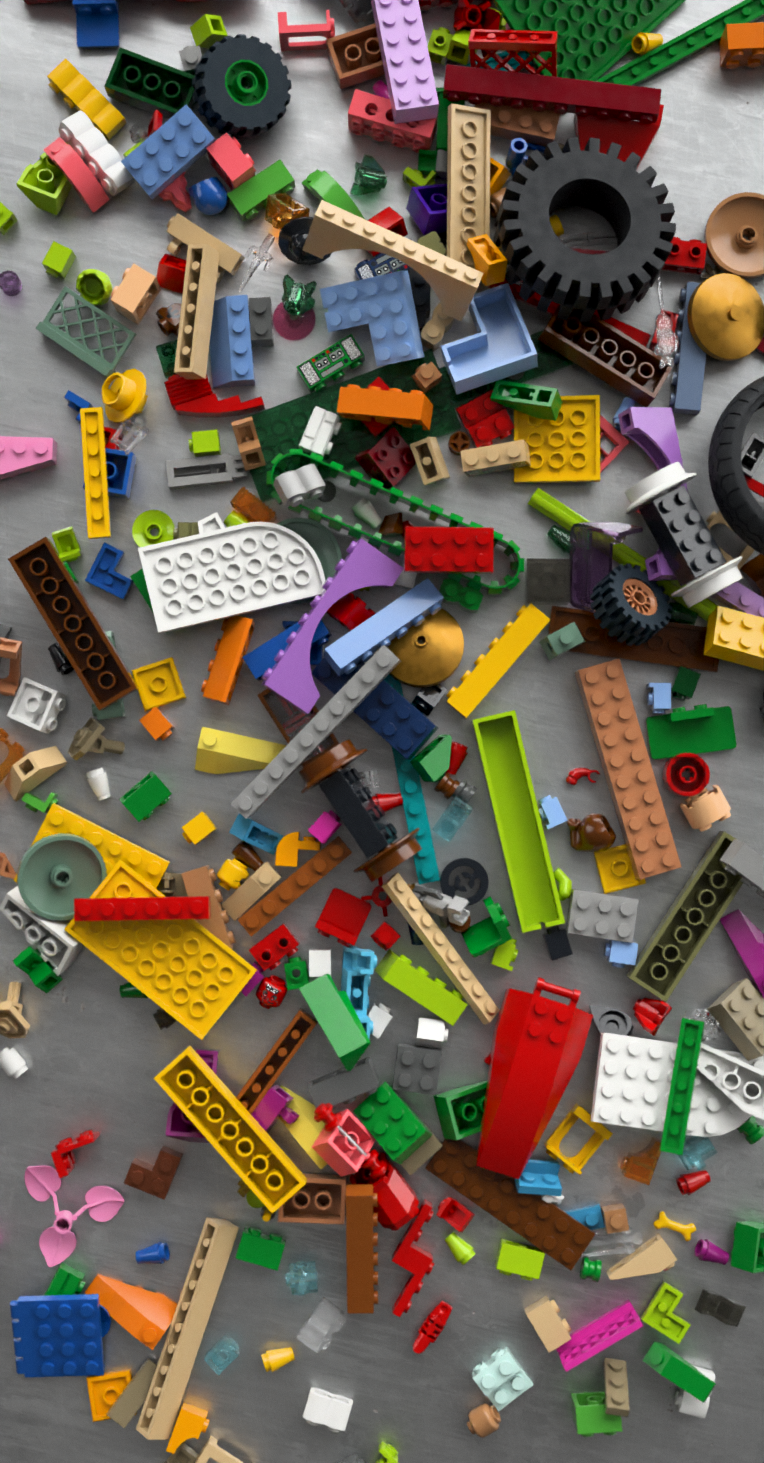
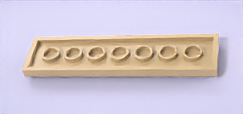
(467, 179)

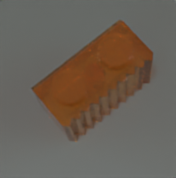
(252, 507)

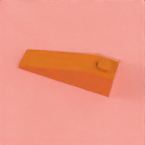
(137, 1310)

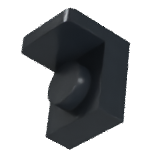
(428, 698)

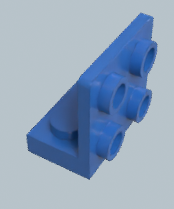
(97, 23)

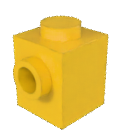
(198, 828)

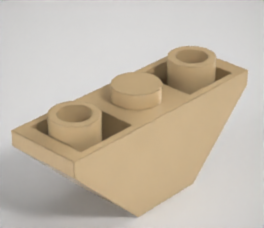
(33, 770)

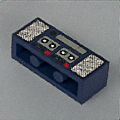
(378, 266)

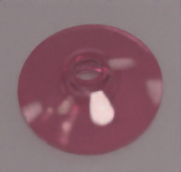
(293, 329)

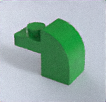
(37, 969)

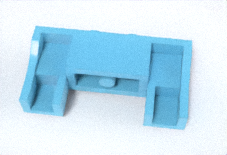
(355, 980)

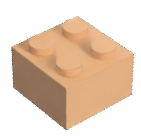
(135, 293)

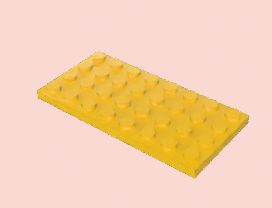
(167, 960)

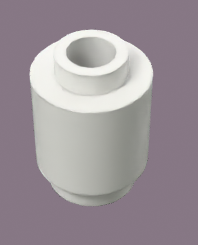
(12, 1062)

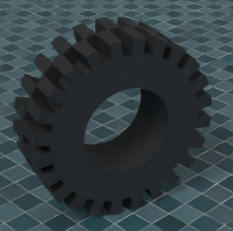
(599, 184)

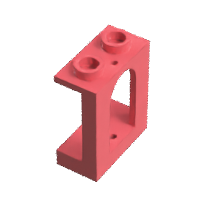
(286, 31)

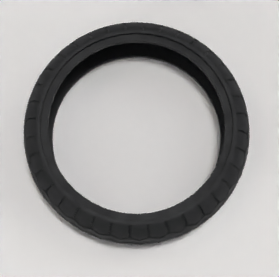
(726, 470)

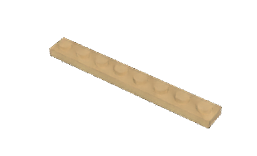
(440, 948)

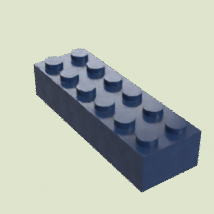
(384, 711)

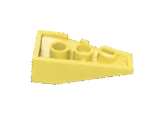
(228, 752)
(305, 1128)

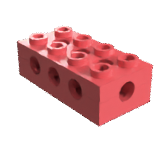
(377, 113)

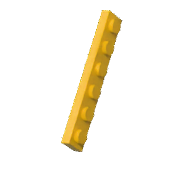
(95, 473)

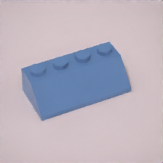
(231, 343)

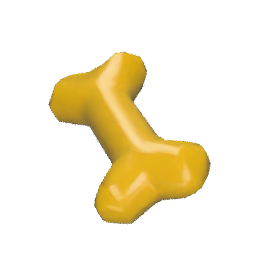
(664, 1222)

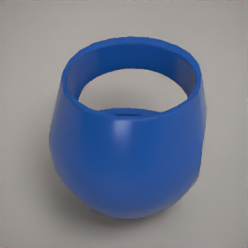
(209, 196)

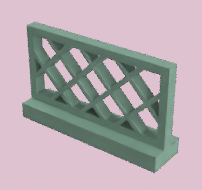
(77, 348)

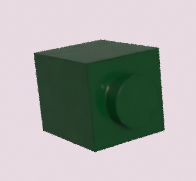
(684, 683)

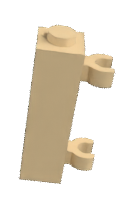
(189, 234)

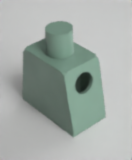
(562, 641)

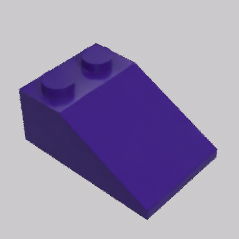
(429, 207)

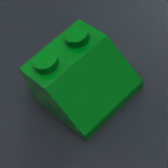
(748, 1246)

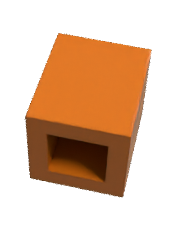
(157, 724)

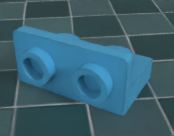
(540, 1178)

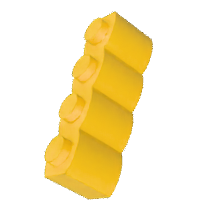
(85, 97)

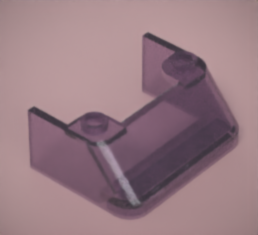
(592, 556)

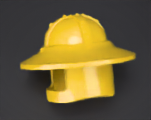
(125, 395)

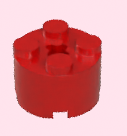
(692, 785)

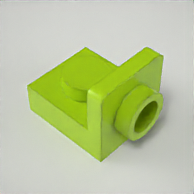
(415, 178)
(388, 1452)

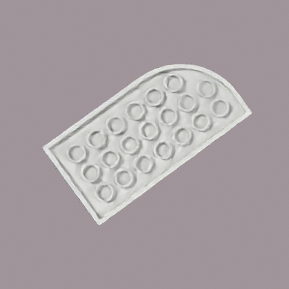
(228, 573)
(636, 1084)

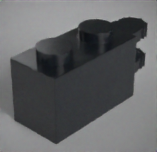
(421, 296)

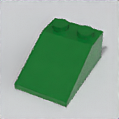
(461, 1110)

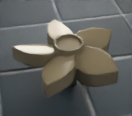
(709, 272)

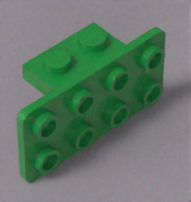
(691, 731)

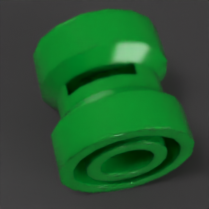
(752, 1130)

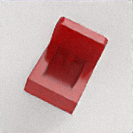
(455, 1213)

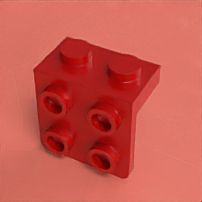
(343, 917)

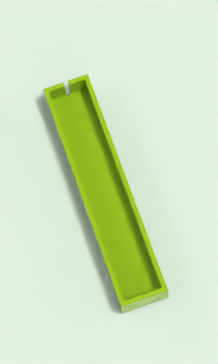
(518, 821)

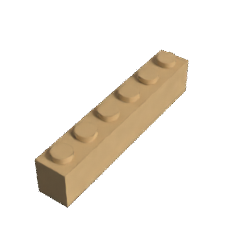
(196, 311)

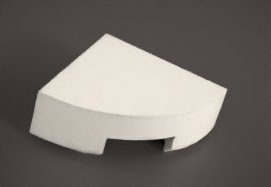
(549, 1198)

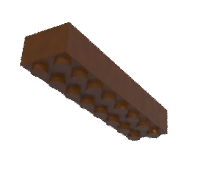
(73, 623)

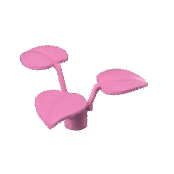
(58, 1241)

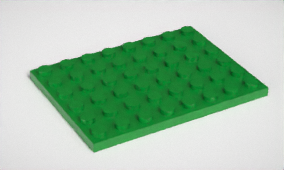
(589, 31)

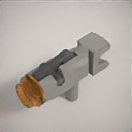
(442, 905)

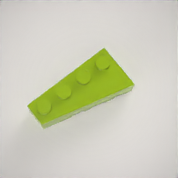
(420, 987)

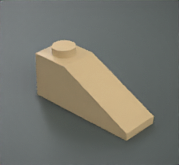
(251, 890)
(647, 1259)

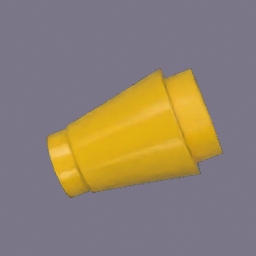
(646, 42)
(277, 1358)

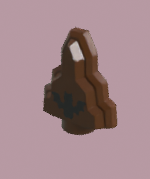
(169, 319)

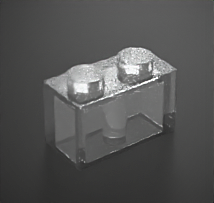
(321, 1325)

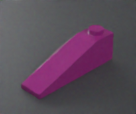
(748, 944)
(178, 1124)

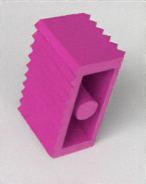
(325, 826)

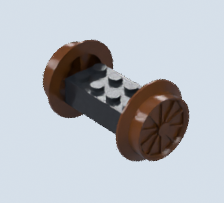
(358, 810)

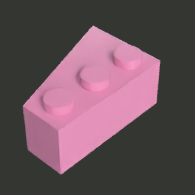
(25, 455)

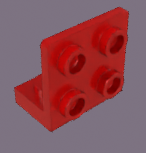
(65, 1160)

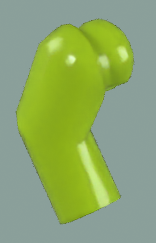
(565, 885)

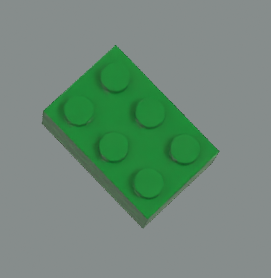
(392, 1123)

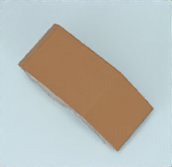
(248, 443)

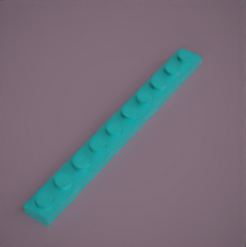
(415, 810)

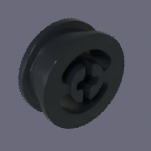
(478, 872)

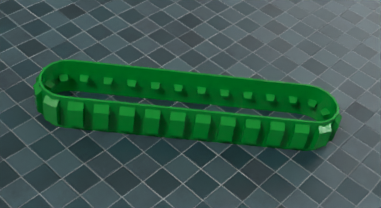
(395, 495)

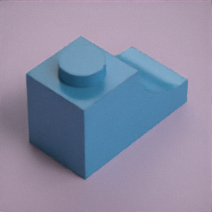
(256, 834)

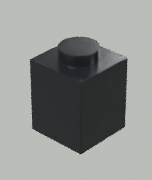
(557, 943)

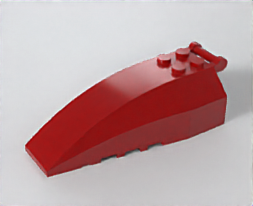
(529, 1069)

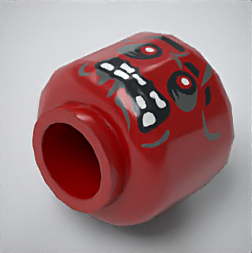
(271, 991)

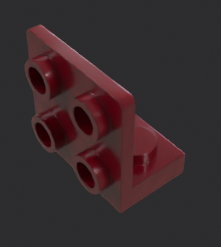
(388, 459)

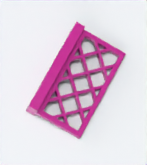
(599, 1335)

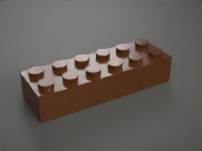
(607, 355)

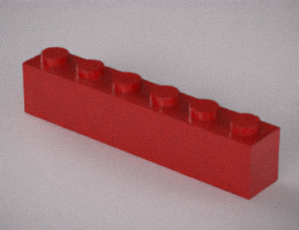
(142, 908)

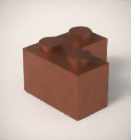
(155, 1178)

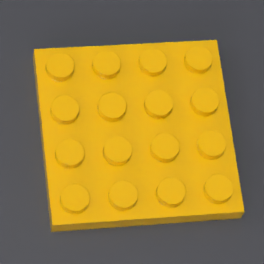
(562, 448)

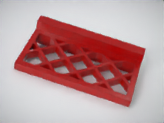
(513, 42)

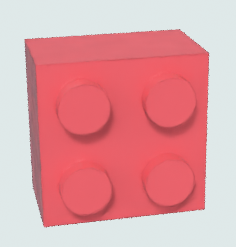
(230, 161)

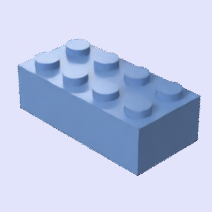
(168, 152)

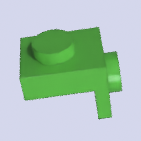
(35, 803)

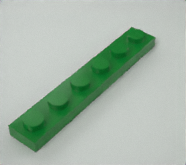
(682, 1086)

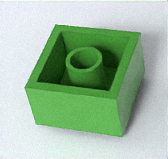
(590, 1415)

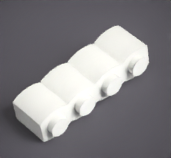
(96, 152)

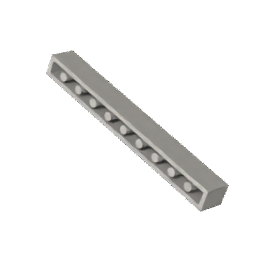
(315, 732)

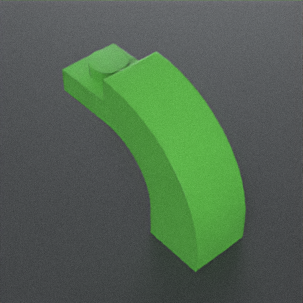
(328, 190)

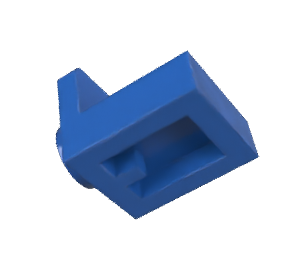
(77, 403)

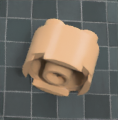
(706, 808)

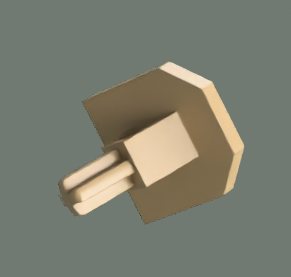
(11, 1021)

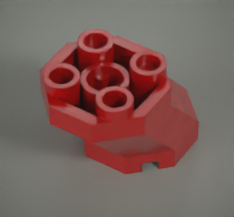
(395, 1198)

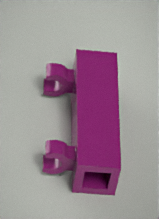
(273, 1106)

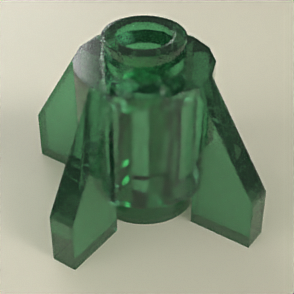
(368, 177)
(297, 296)

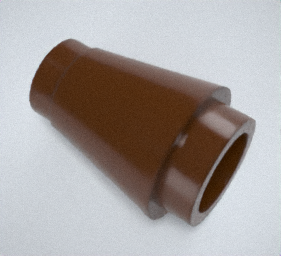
(246, 854)

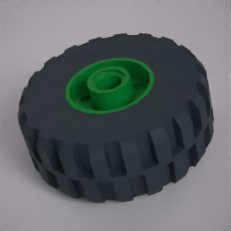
(241, 86)

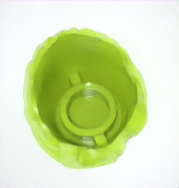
(94, 286)

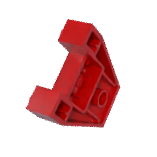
(630, 135)

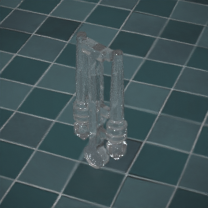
(140, 420)
(636, 1237)

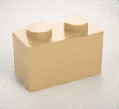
(430, 460)
(548, 1324)

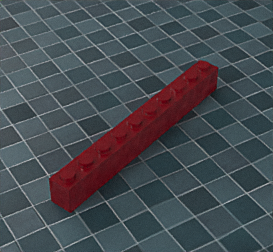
(551, 94)

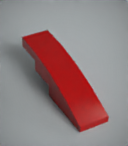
(212, 408)

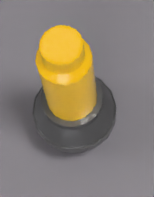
(266, 1214)

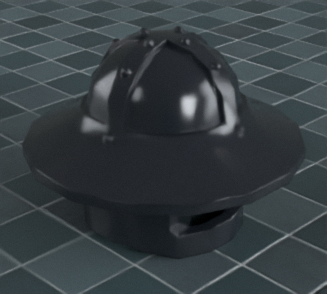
(292, 240)

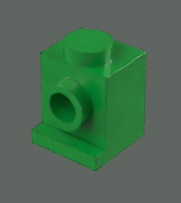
(301, 965)

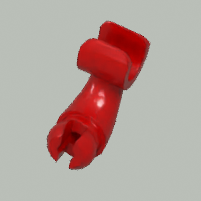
(577, 773)

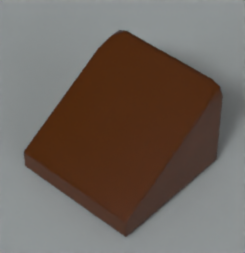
(392, 525)

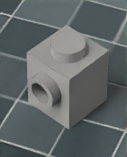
(190, 58)

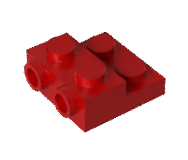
(484, 420)

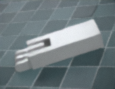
(197, 471)

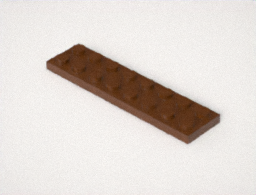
(672, 646)
(497, 1194)

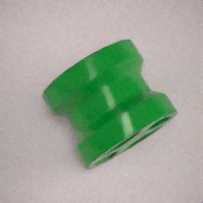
(590, 1269)

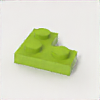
(660, 1313)

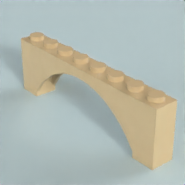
(341, 230)

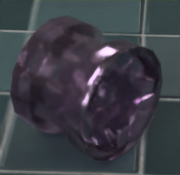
(7, 279)

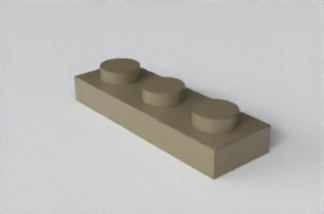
(616, 1387)

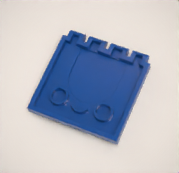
(58, 1335)

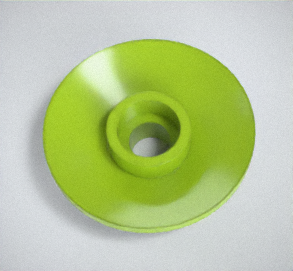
(147, 522)

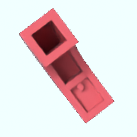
(77, 173)

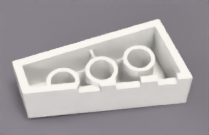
(47, 934)

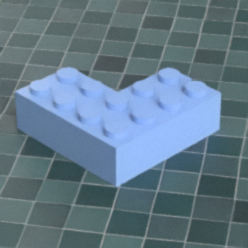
(386, 306)
(497, 349)

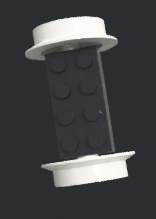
(682, 534)

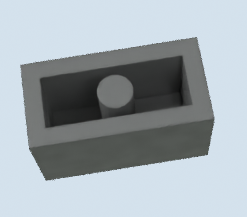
(261, 322)

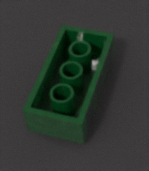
(149, 84)

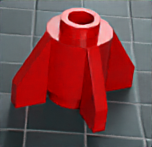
(469, 15)
(381, 903)
(651, 1013)

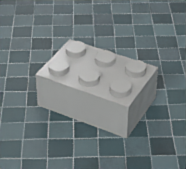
(601, 915)

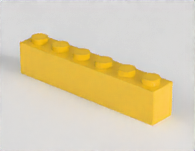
(497, 661)

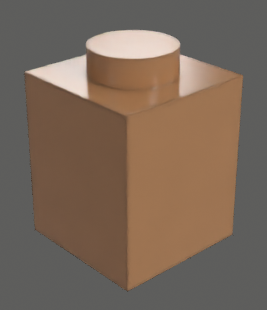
(614, 1218)

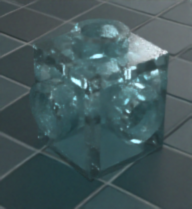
(302, 1278)

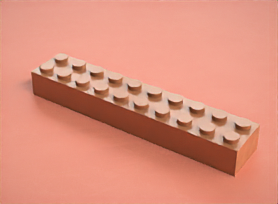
(627, 769)

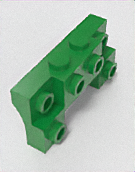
(428, 158)

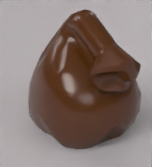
(591, 833)

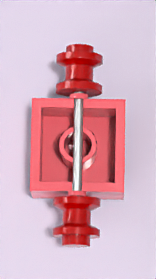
(346, 1143)

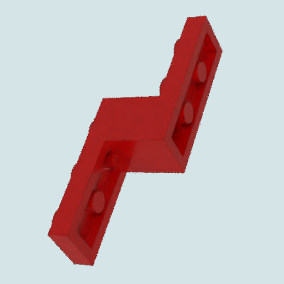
(413, 1259)

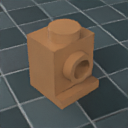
(427, 376)

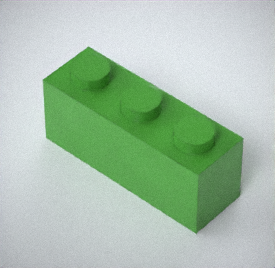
(253, 194)

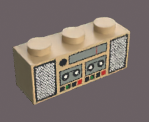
(495, 458)

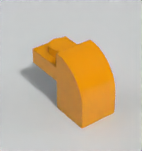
(288, 848)

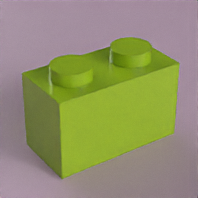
(519, 1259)

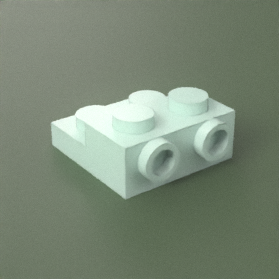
(501, 1378)

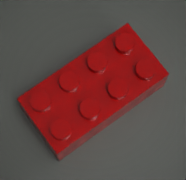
(448, 550)

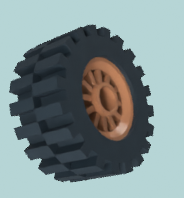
(630, 605)

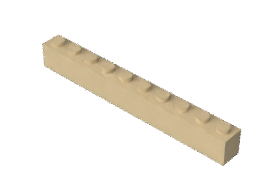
(187, 1329)

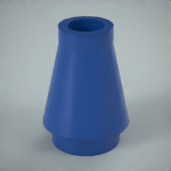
(154, 1254)

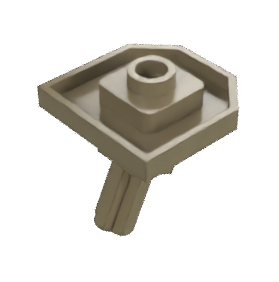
(91, 740)

